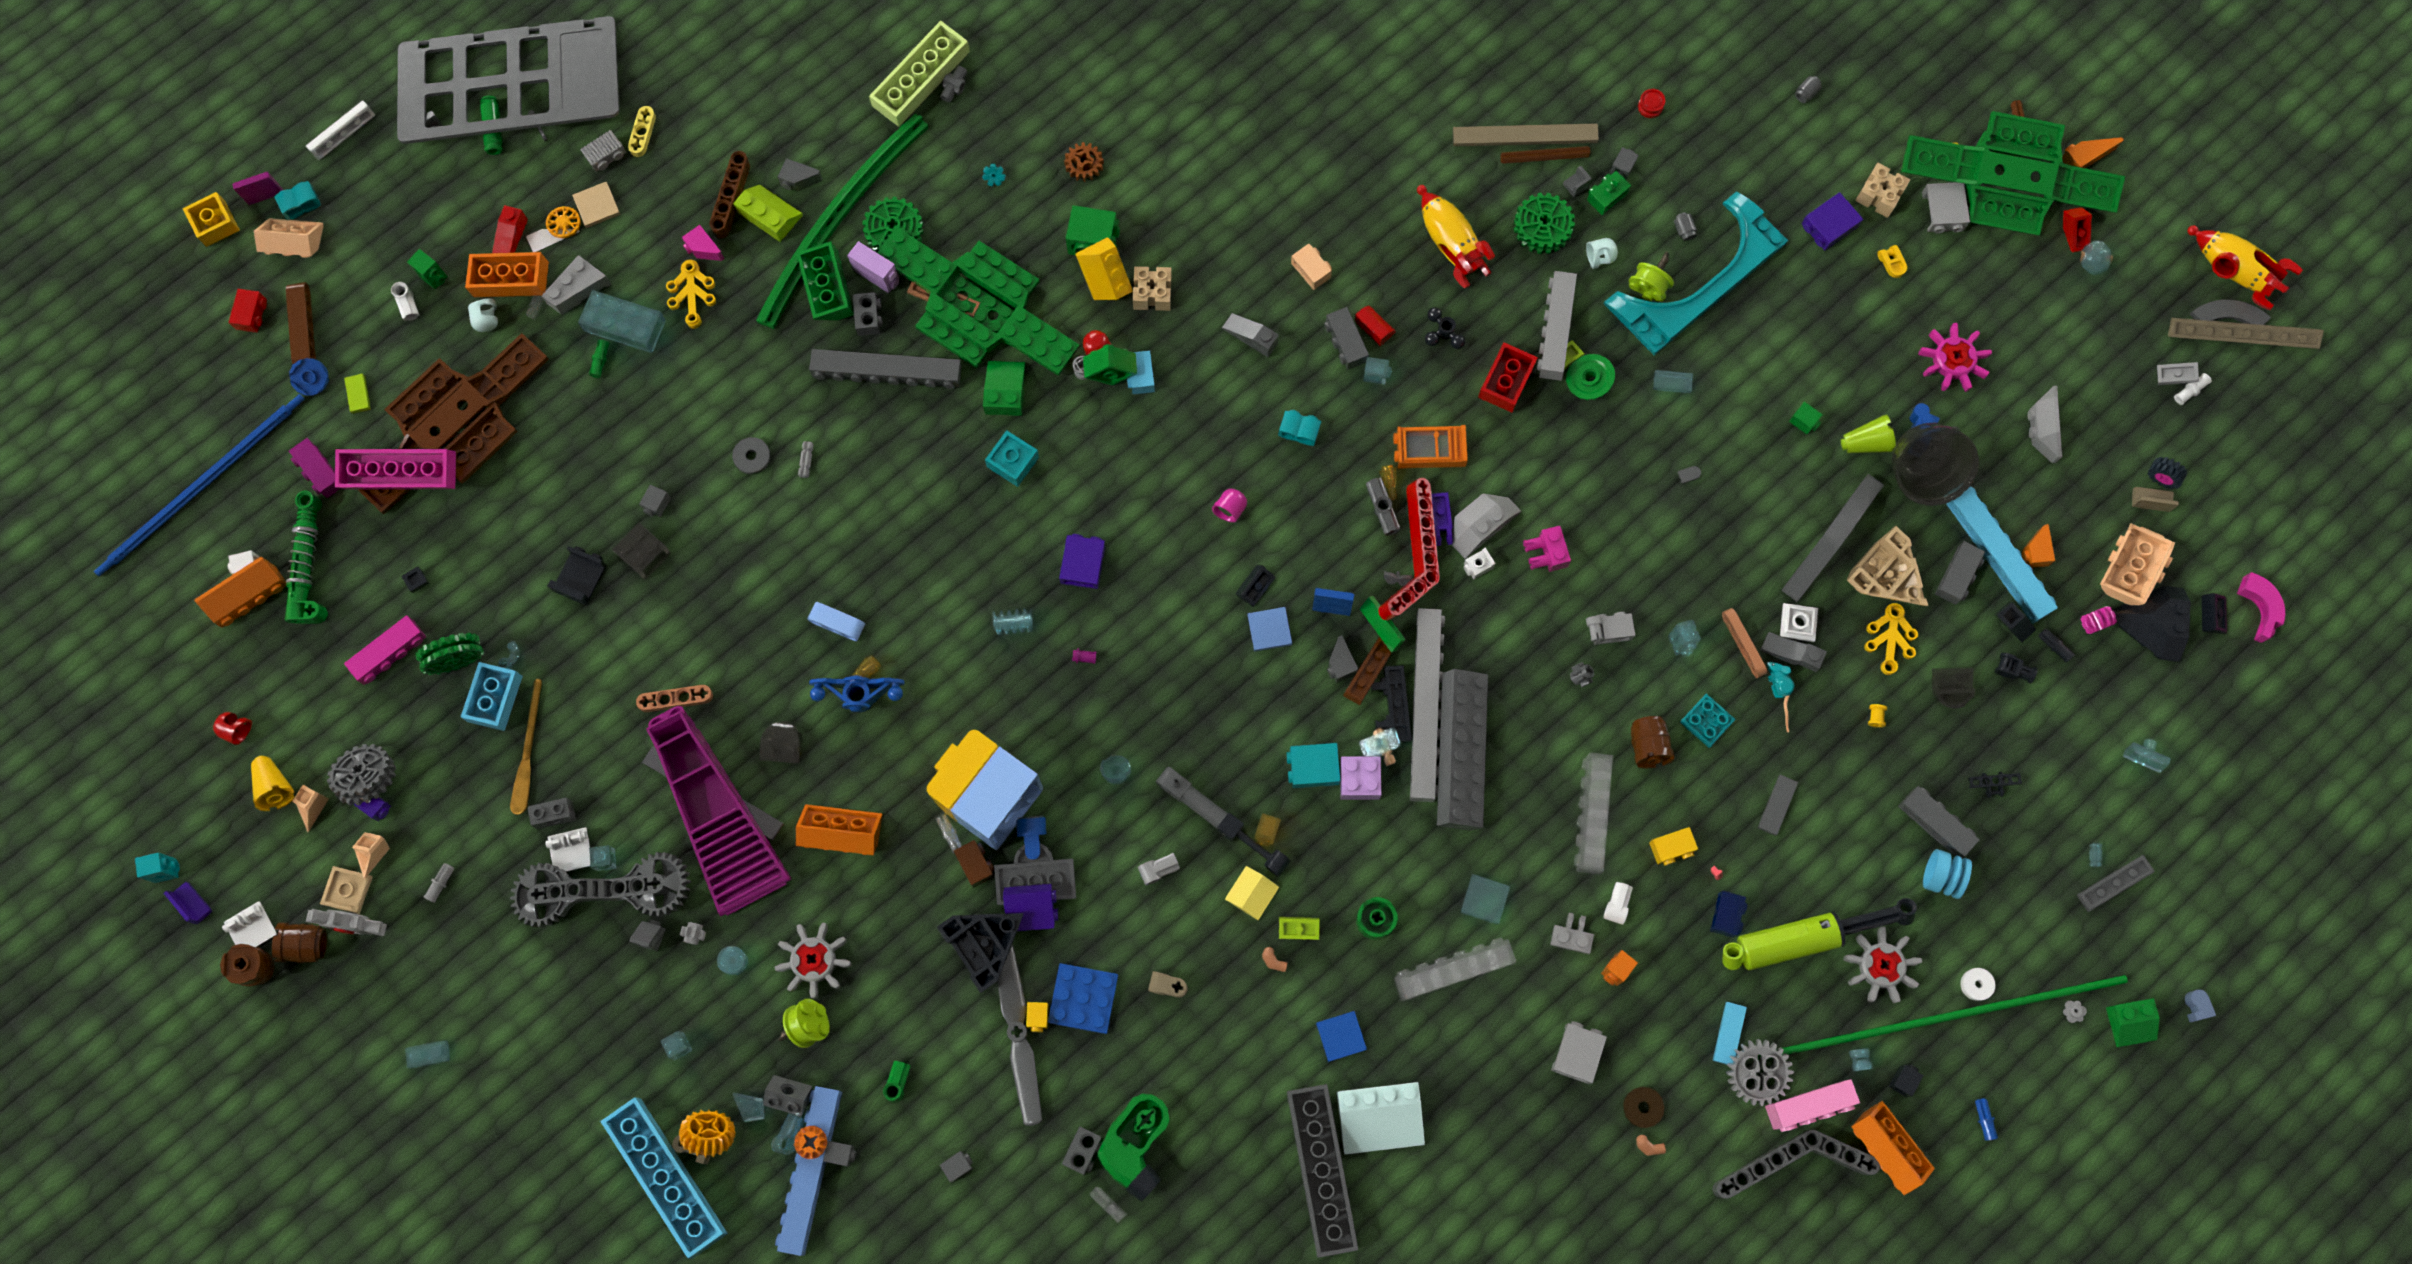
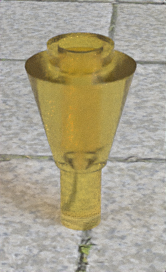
(1388, 476)

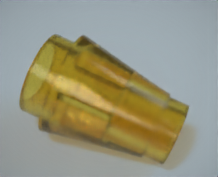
(867, 667)

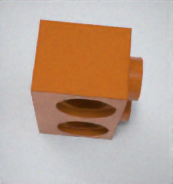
(1619, 968)

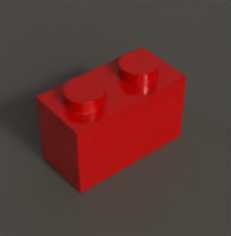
(247, 310)

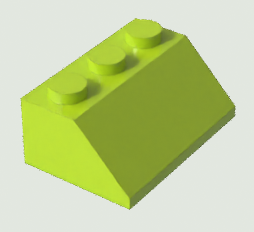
(767, 211)

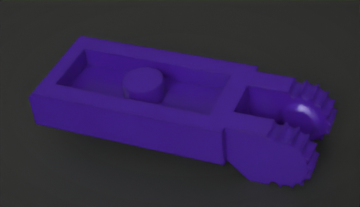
(1442, 517)

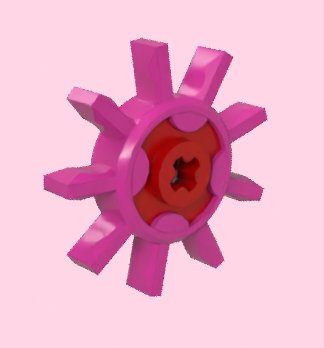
(1954, 368)

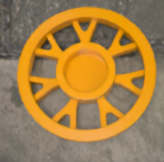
(563, 222)

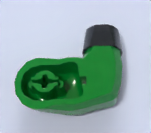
(1130, 1140)

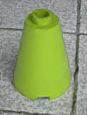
(1870, 438)

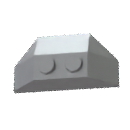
(2046, 426)
(1481, 521)

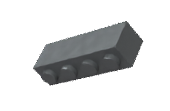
(1938, 822)

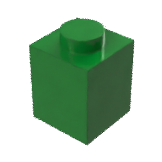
(1806, 418)

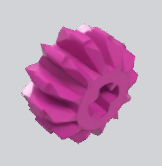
(2098, 620)

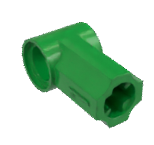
(897, 1079)

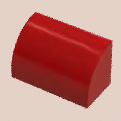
(1374, 325)

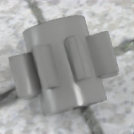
(692, 933)

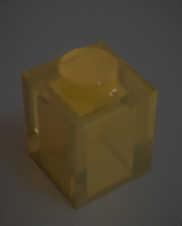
(1267, 829)

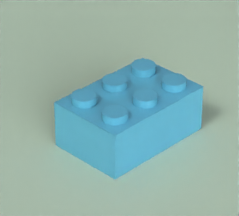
(491, 696)

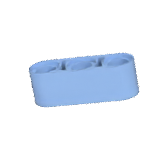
(836, 621)

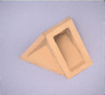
(309, 805)
(369, 851)

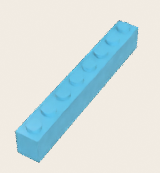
(2002, 555)

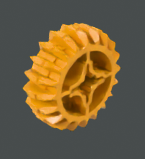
(707, 1133)

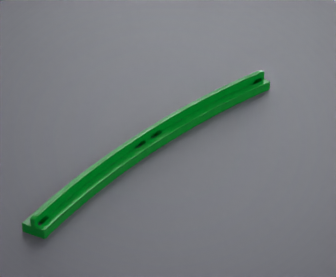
(849, 196)

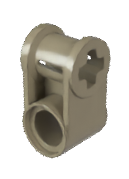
(1163, 985)

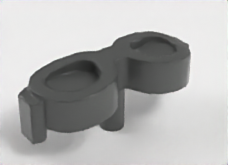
(1393, 578)

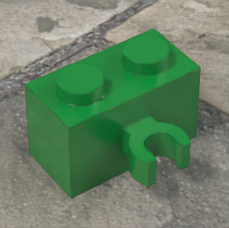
(1609, 192)

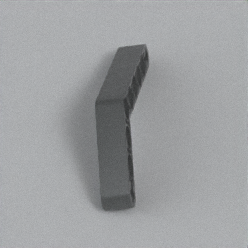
(1833, 537)
(1786, 1158)

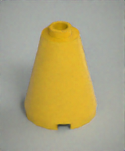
(269, 785)

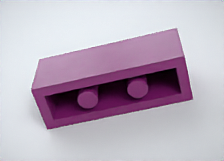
(314, 467)

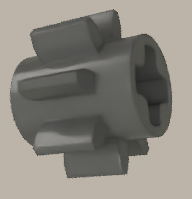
(1582, 674)

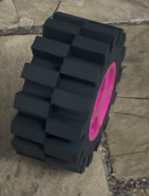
(2167, 472)

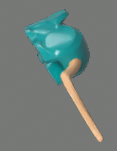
(1782, 684)

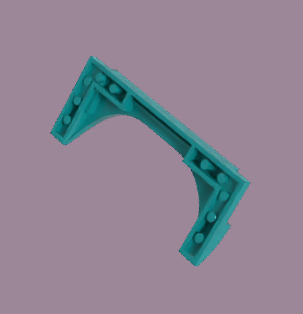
(1660, 323)

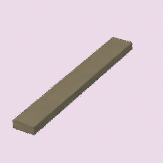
(1525, 135)
(2245, 333)

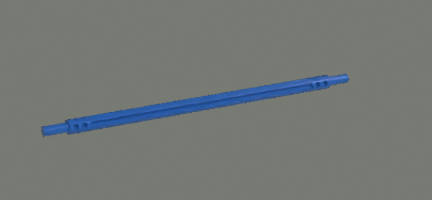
(200, 484)

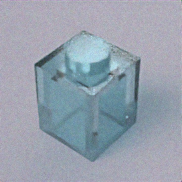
(1377, 370)
(602, 858)
(676, 1045)

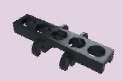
(1983, 783)

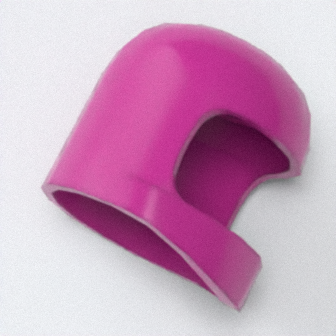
(1233, 502)

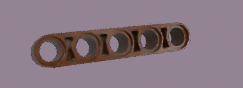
(729, 186)
(300, 322)

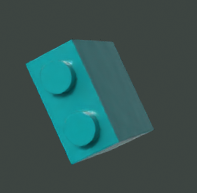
(1313, 765)

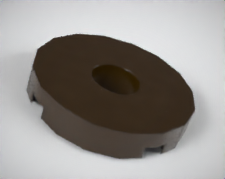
(1655, 1104)

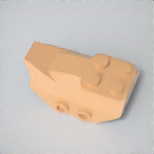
(2137, 565)

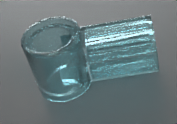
(788, 1132)

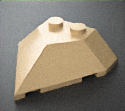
(1889, 570)

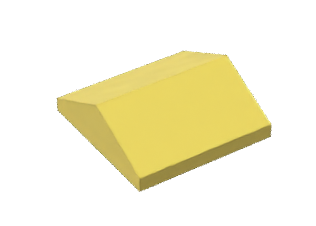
(1252, 893)

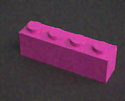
(385, 650)

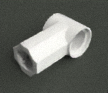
(405, 302)
(1617, 907)

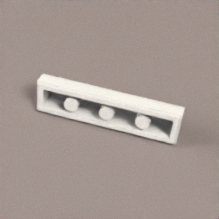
(340, 130)

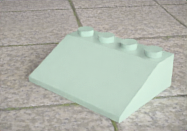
(1380, 1118)

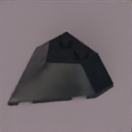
(2159, 623)
(982, 943)

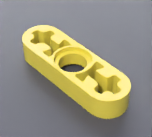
(643, 139)

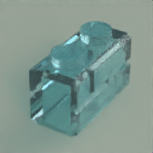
(1684, 638)

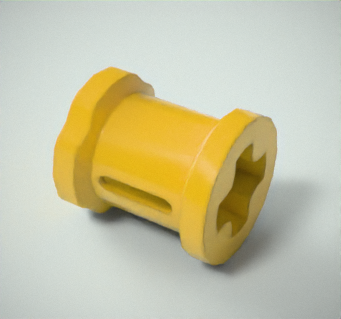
(1877, 715)

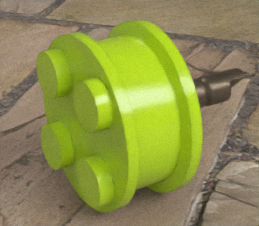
(1652, 280)
(805, 1023)

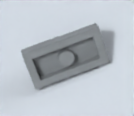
(2177, 373)

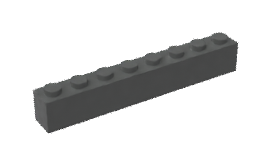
(885, 368)

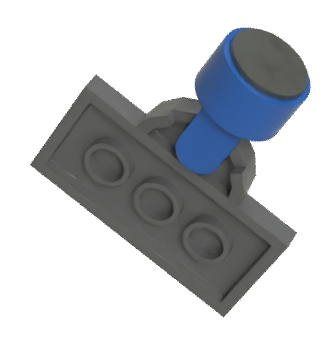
(1035, 864)

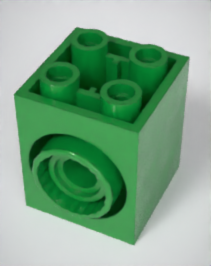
(1089, 227)

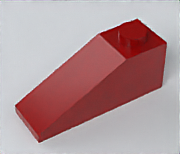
(509, 230)

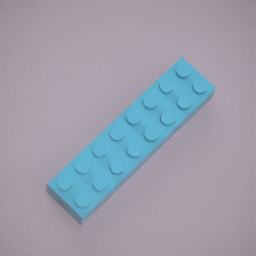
(664, 1177)

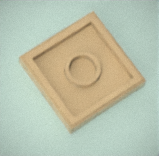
(596, 204)
(346, 890)

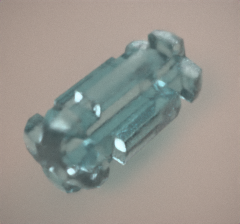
(2095, 855)

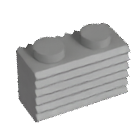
(603, 151)

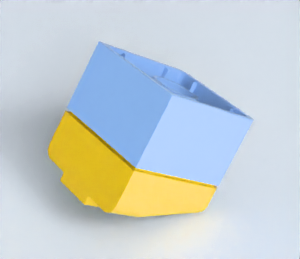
(983, 787)

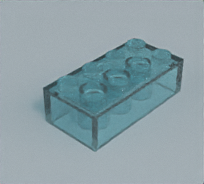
(622, 321)

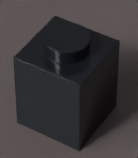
(1906, 1080)

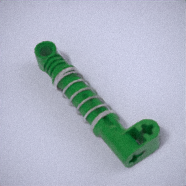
(301, 562)

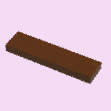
(1368, 672)

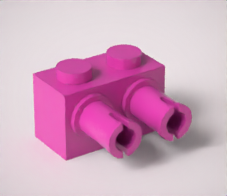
(1554, 548)

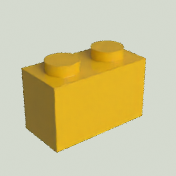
(1673, 846)

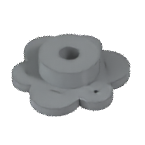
(2072, 1017)

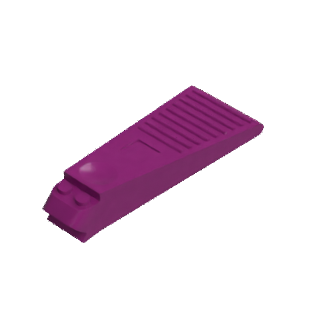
(722, 830)

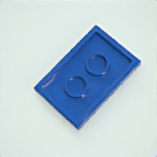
(1333, 601)

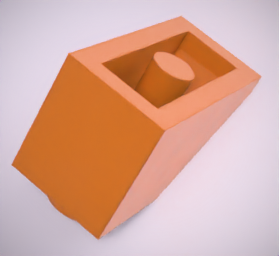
(2039, 549)

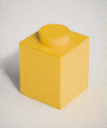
(1037, 1016)

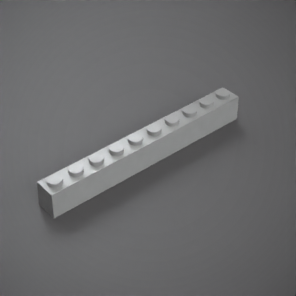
(1426, 705)

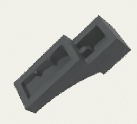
(1793, 652)

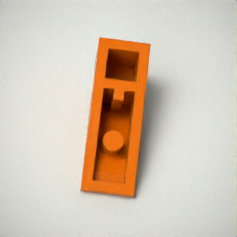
(2089, 152)

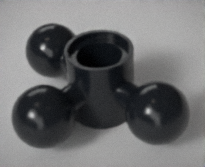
(1432, 338)

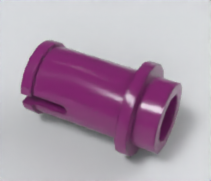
(1084, 656)

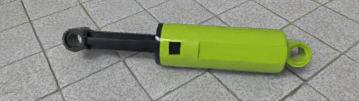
(1809, 936)

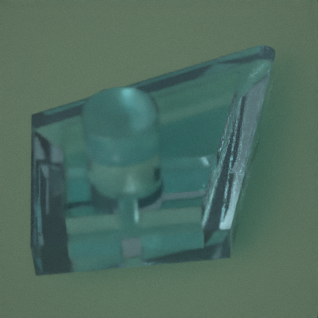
(750, 1107)

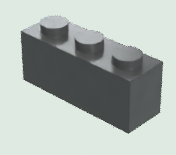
(1346, 338)
(1960, 573)

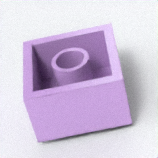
(1360, 778)

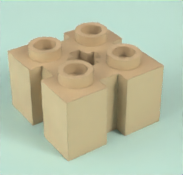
(1882, 190)
(1159, 296)

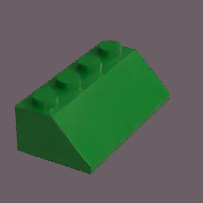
(825, 282)

